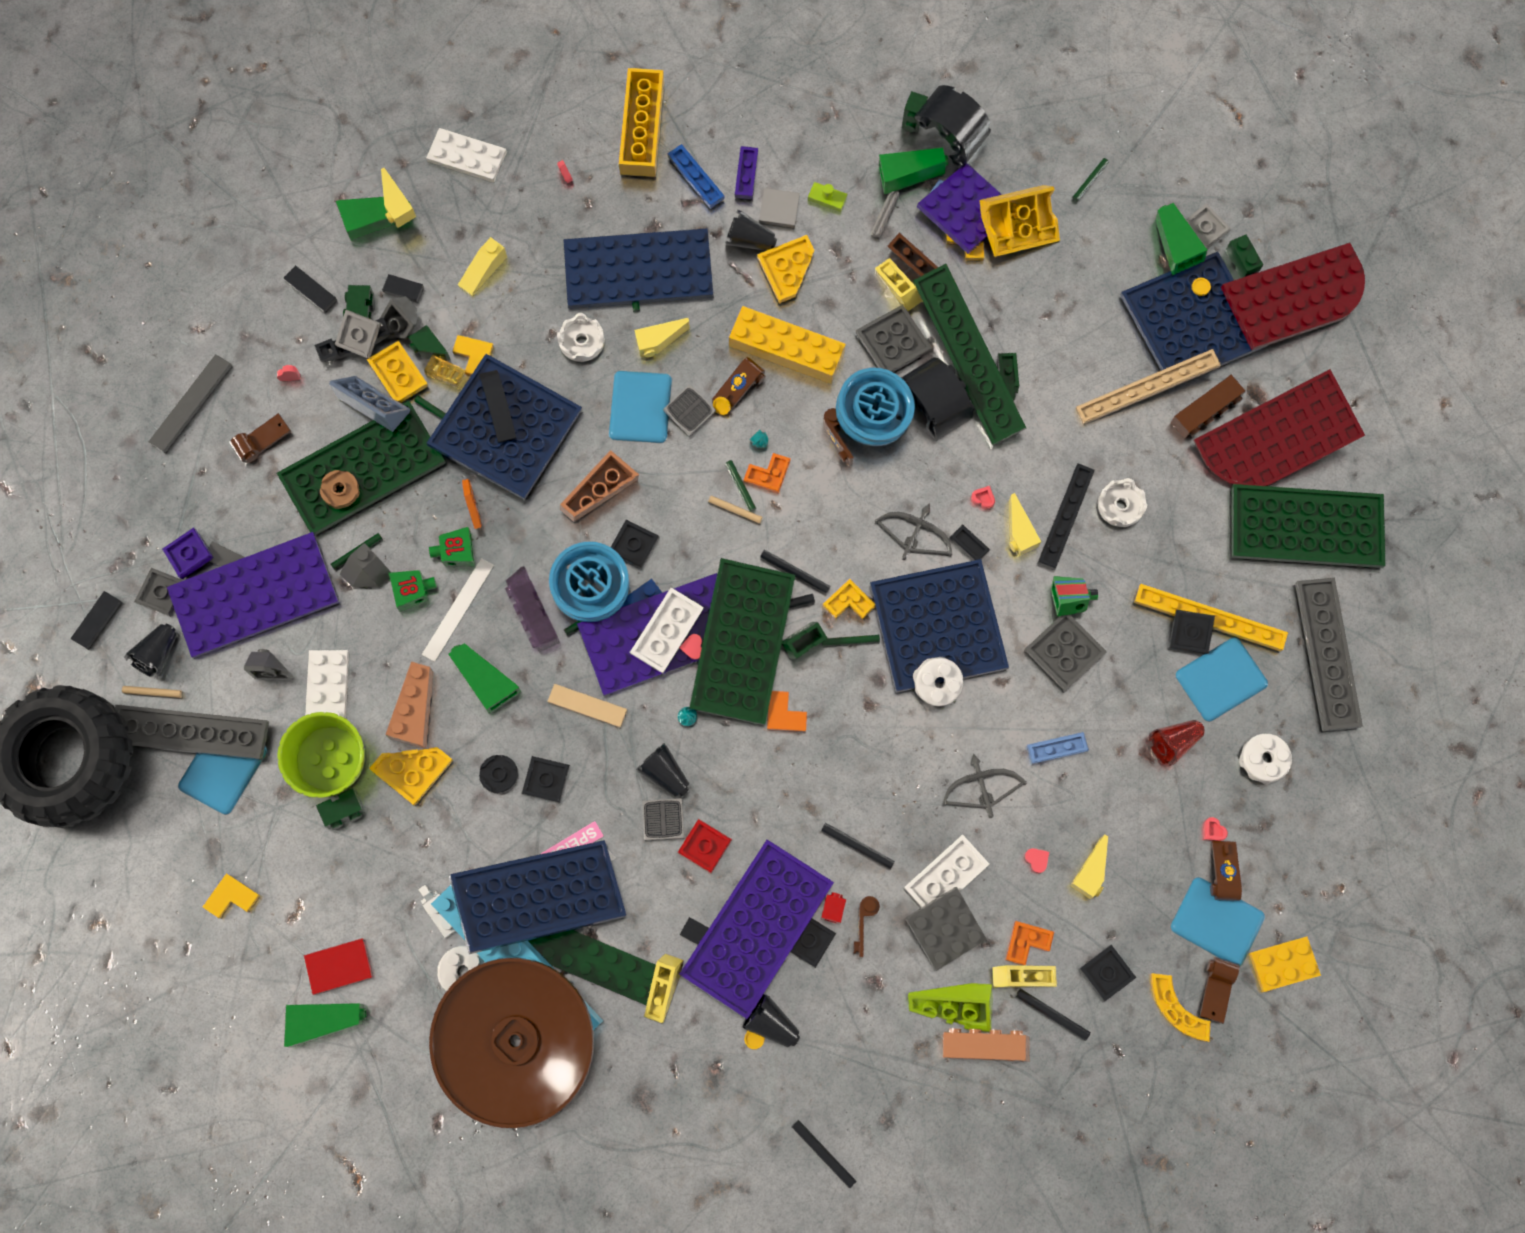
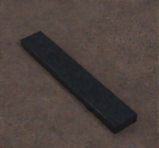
(1066, 516)

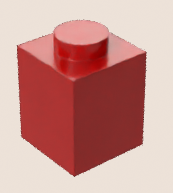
(833, 908)

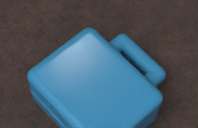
(639, 406)
(1221, 679)
(218, 780)
(1217, 925)

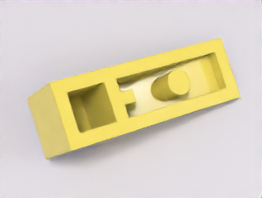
(396, 204)
(483, 265)
(899, 284)
(657, 337)
(1021, 532)
(1092, 873)
(1024, 976)
(663, 987)

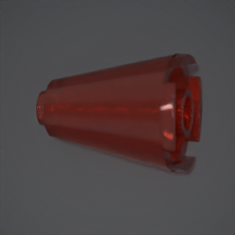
(1175, 740)

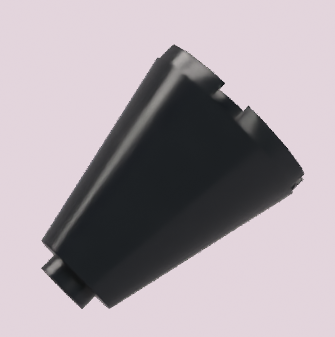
(750, 234)
(152, 651)
(664, 771)
(771, 1023)

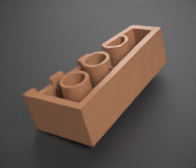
(601, 484)
(412, 708)
(986, 1046)

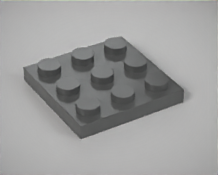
(893, 339)
(1065, 651)
(945, 928)

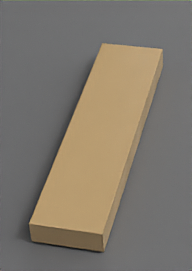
(587, 705)

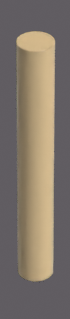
(735, 509)
(152, 691)

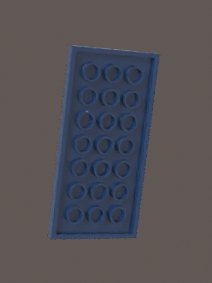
(638, 268)
(536, 896)

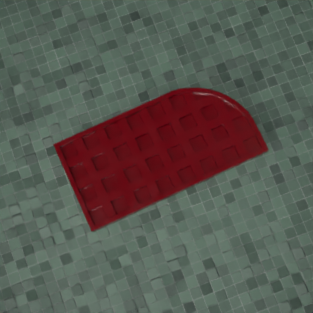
(1297, 295)
(1281, 434)

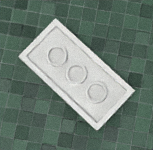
(466, 155)
(666, 630)
(327, 681)
(951, 869)

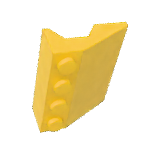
(1020, 220)

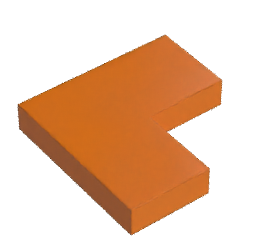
(770, 478)
(470, 501)
(780, 718)
(1023, 938)

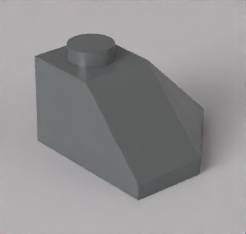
(400, 317)
(365, 569)
(265, 666)

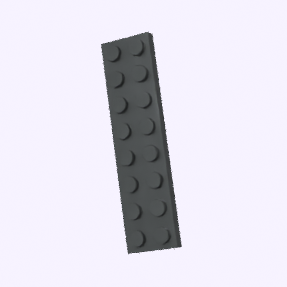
(1328, 654)
(195, 732)

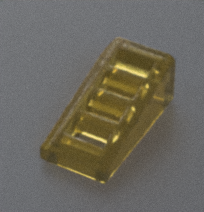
(434, 361)

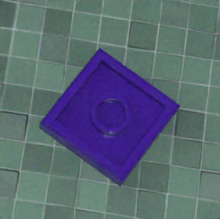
(187, 553)

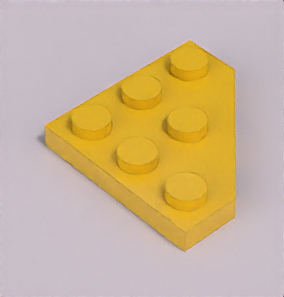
(787, 266)
(411, 771)

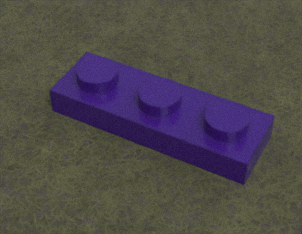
(746, 172)

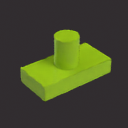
(827, 196)

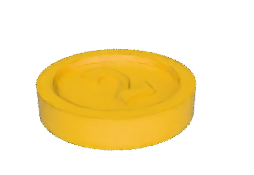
(1201, 286)
(721, 405)
(753, 1041)

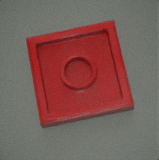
(704, 846)

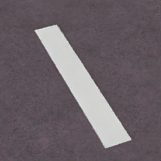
(457, 610)

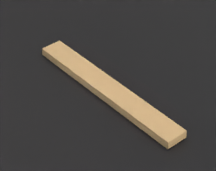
(1148, 386)

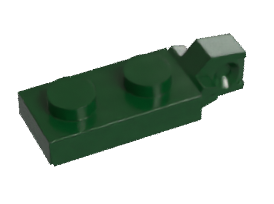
(1009, 371)

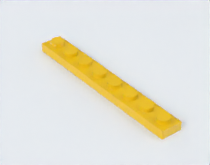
(1223, 622)

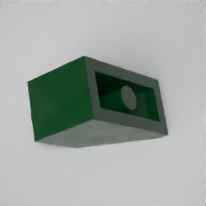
(427, 344)

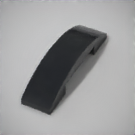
(329, 351)
(498, 406)

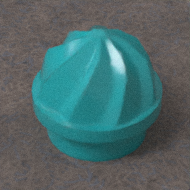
(759, 439)
(687, 716)

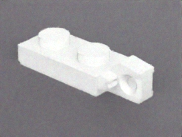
(444, 927)

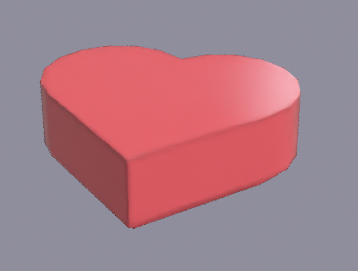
(564, 171)
(288, 373)
(983, 497)
(692, 646)
(1213, 830)
(1037, 859)

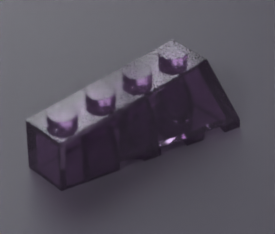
(532, 610)

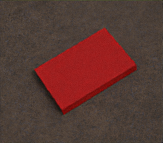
(338, 966)

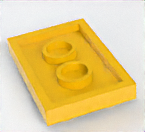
(397, 372)
(1284, 964)

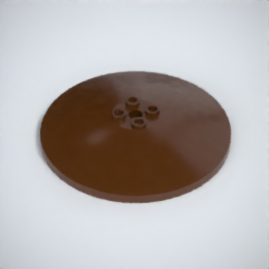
(474, 1050)

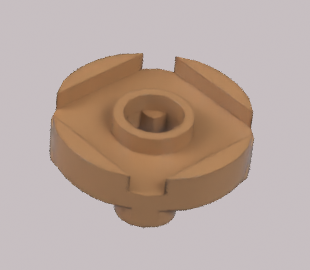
(342, 499)

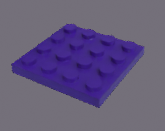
(956, 207)

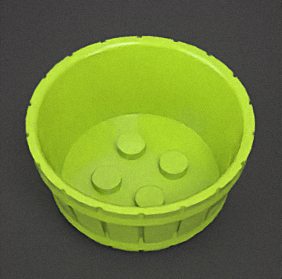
(321, 755)

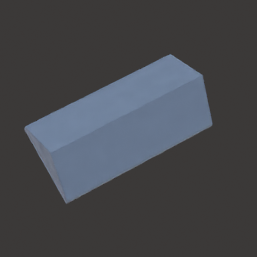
(370, 401)

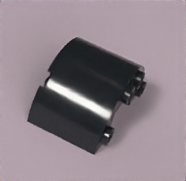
(957, 120)
(940, 397)

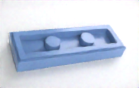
(1057, 748)

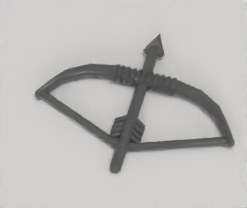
(912, 541)
(985, 797)

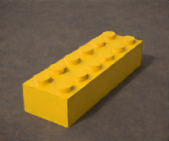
(641, 122)
(787, 344)

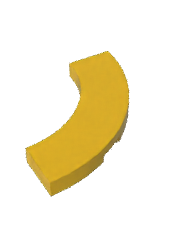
(1174, 1012)

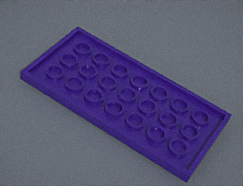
(252, 595)
(614, 637)
(756, 929)

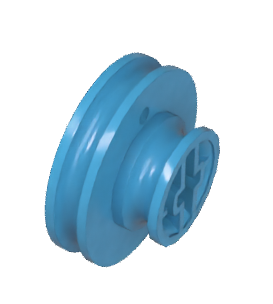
(870, 406)
(593, 563)

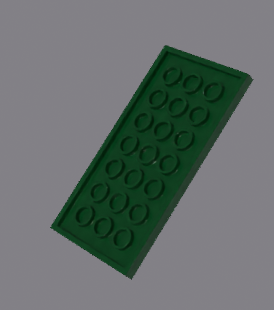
(373, 455)
(1308, 526)
(742, 641)

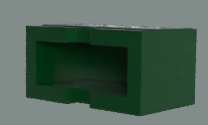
(912, 106)
(1244, 256)
(359, 299)
(803, 640)
(341, 810)

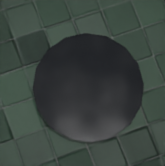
(498, 774)

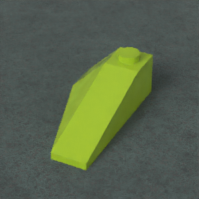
(962, 1004)

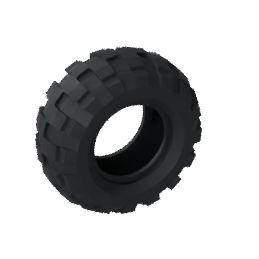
(99, 775)

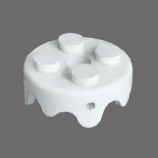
(576, 327)
(1127, 492)
(925, 681)
(1256, 767)
(450, 963)

